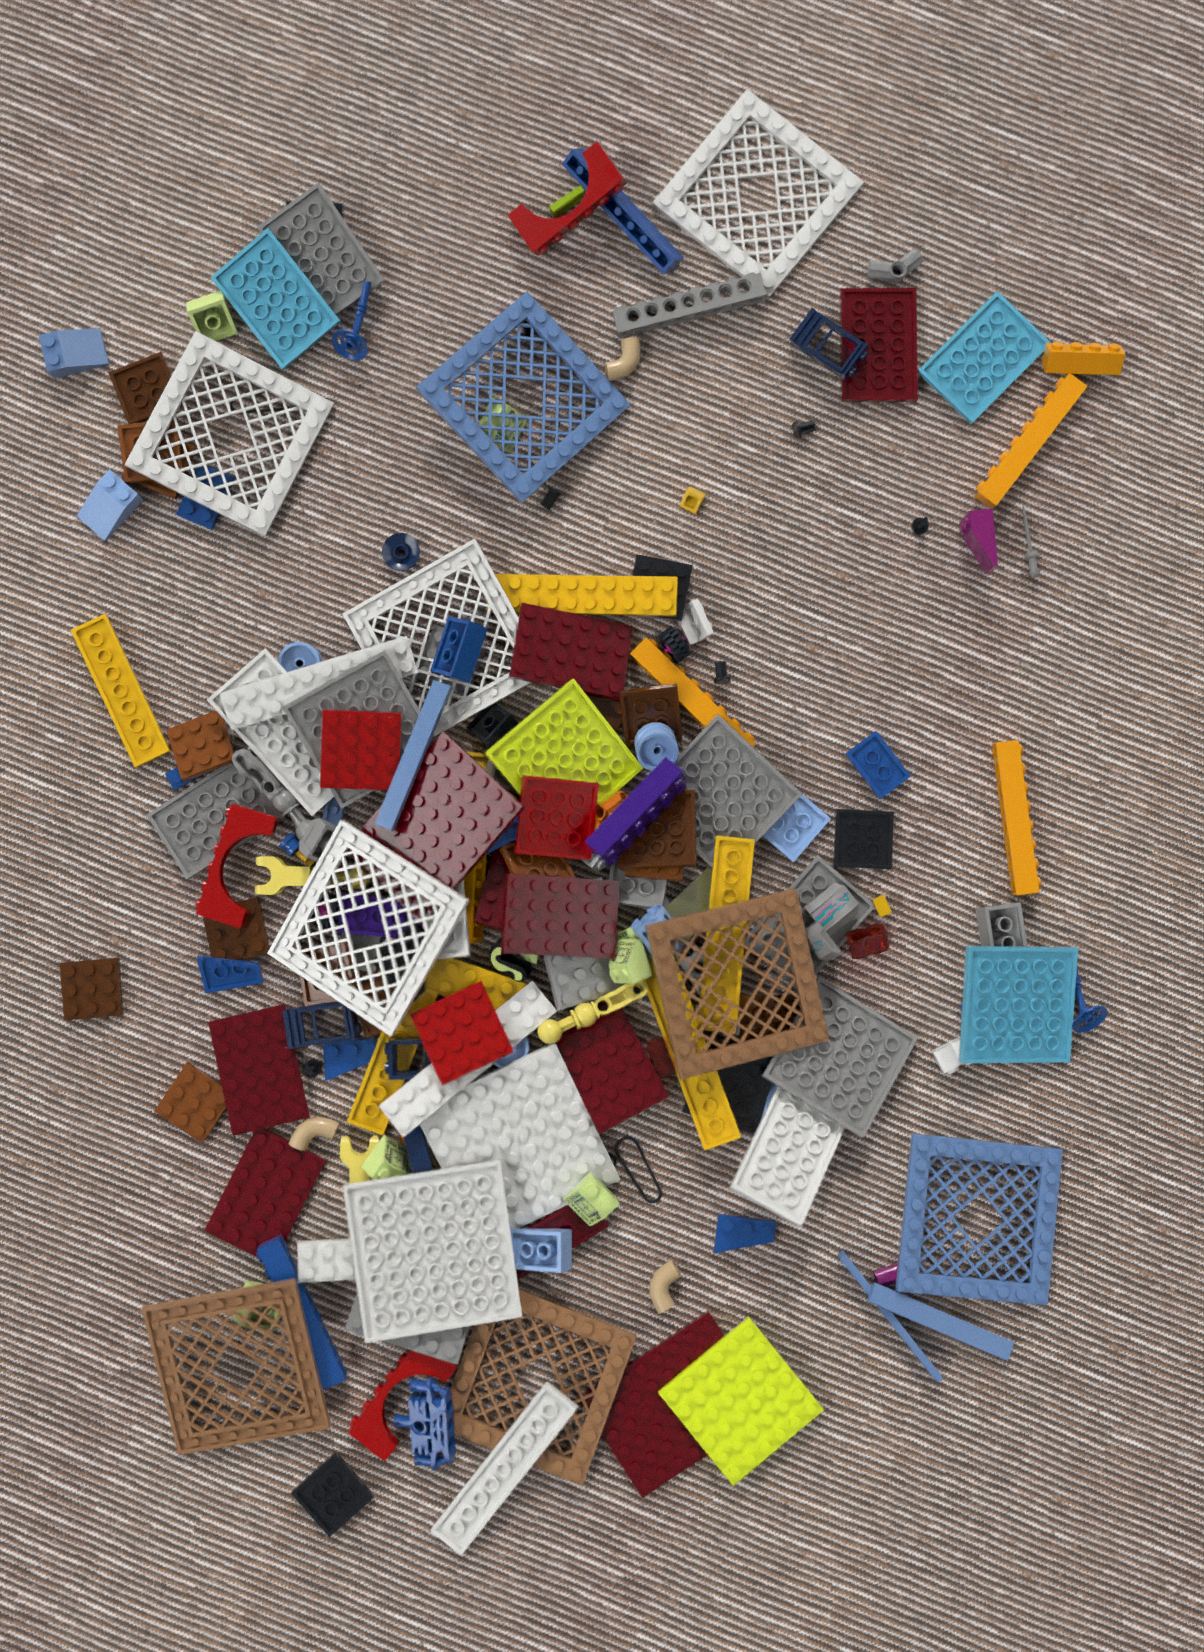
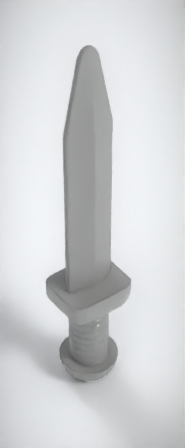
(1031, 555)

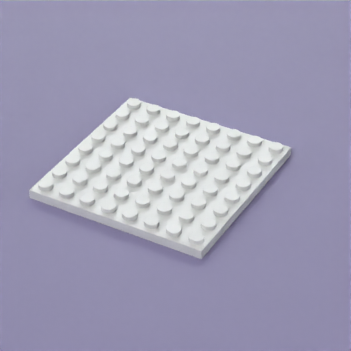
(531, 1123)
(432, 1251)

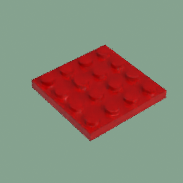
(359, 749)
(556, 817)
(462, 1033)

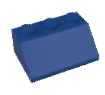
(459, 649)

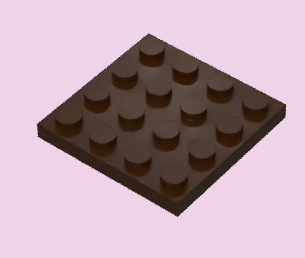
(668, 840)

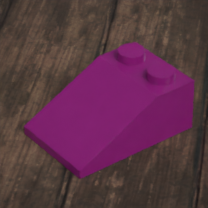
(980, 537)

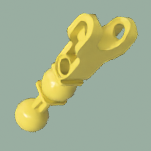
(285, 876)
(587, 1013)
(355, 1160)

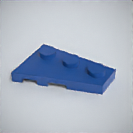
(227, 974)
(347, 1055)
(742, 1232)

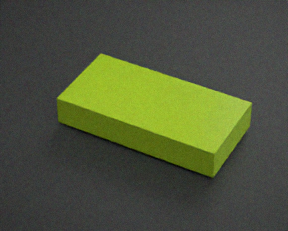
(567, 202)

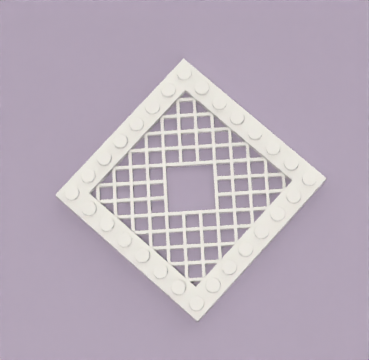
(791, 138)
(174, 394)
(421, 581)
(426, 954)

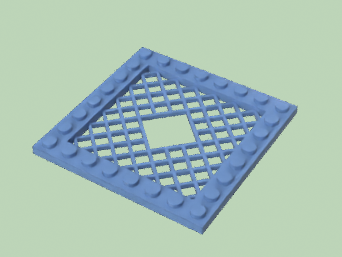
(482, 445)
(1031, 1292)

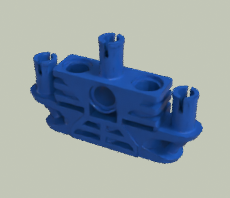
(437, 1431)

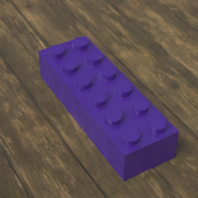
(637, 812)

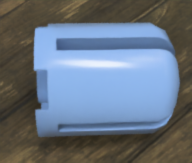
(655, 914)

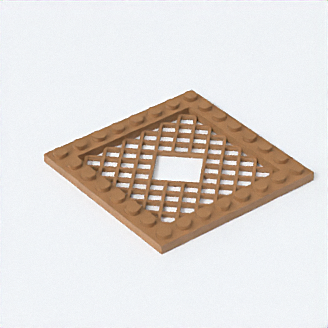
(666, 970)
(486, 1434)
(189, 1440)

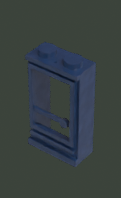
(808, 329)
(295, 1027)
(391, 1065)

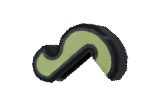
(509, 963)

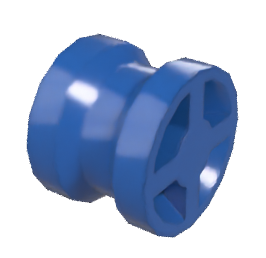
(290, 845)

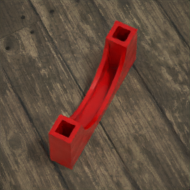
(603, 183)
(215, 899)
(371, 1426)

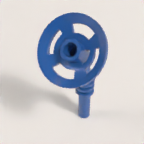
(354, 337)
(1086, 1014)

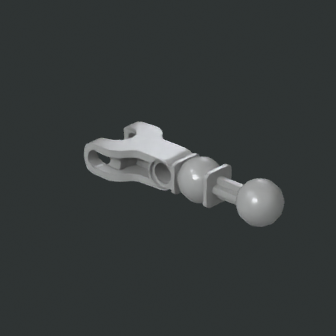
(264, 778)

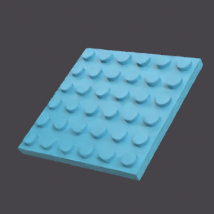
(1018, 1004)

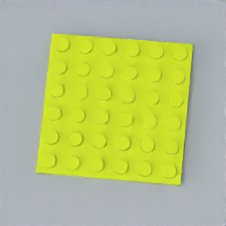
(567, 742)
(740, 1400)

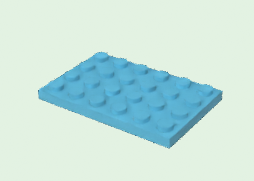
(275, 299)
(984, 357)

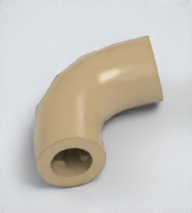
(627, 362)
(311, 1128)
(660, 1286)

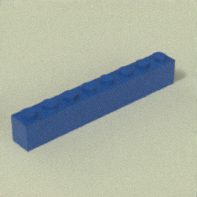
(629, 219)
(282, 1267)

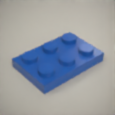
(196, 512)
(877, 765)

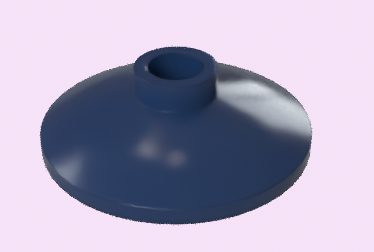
(400, 542)

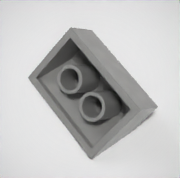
(1001, 925)

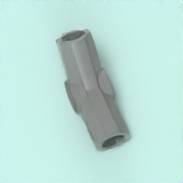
(884, 270)

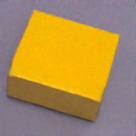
(692, 500)
(882, 905)

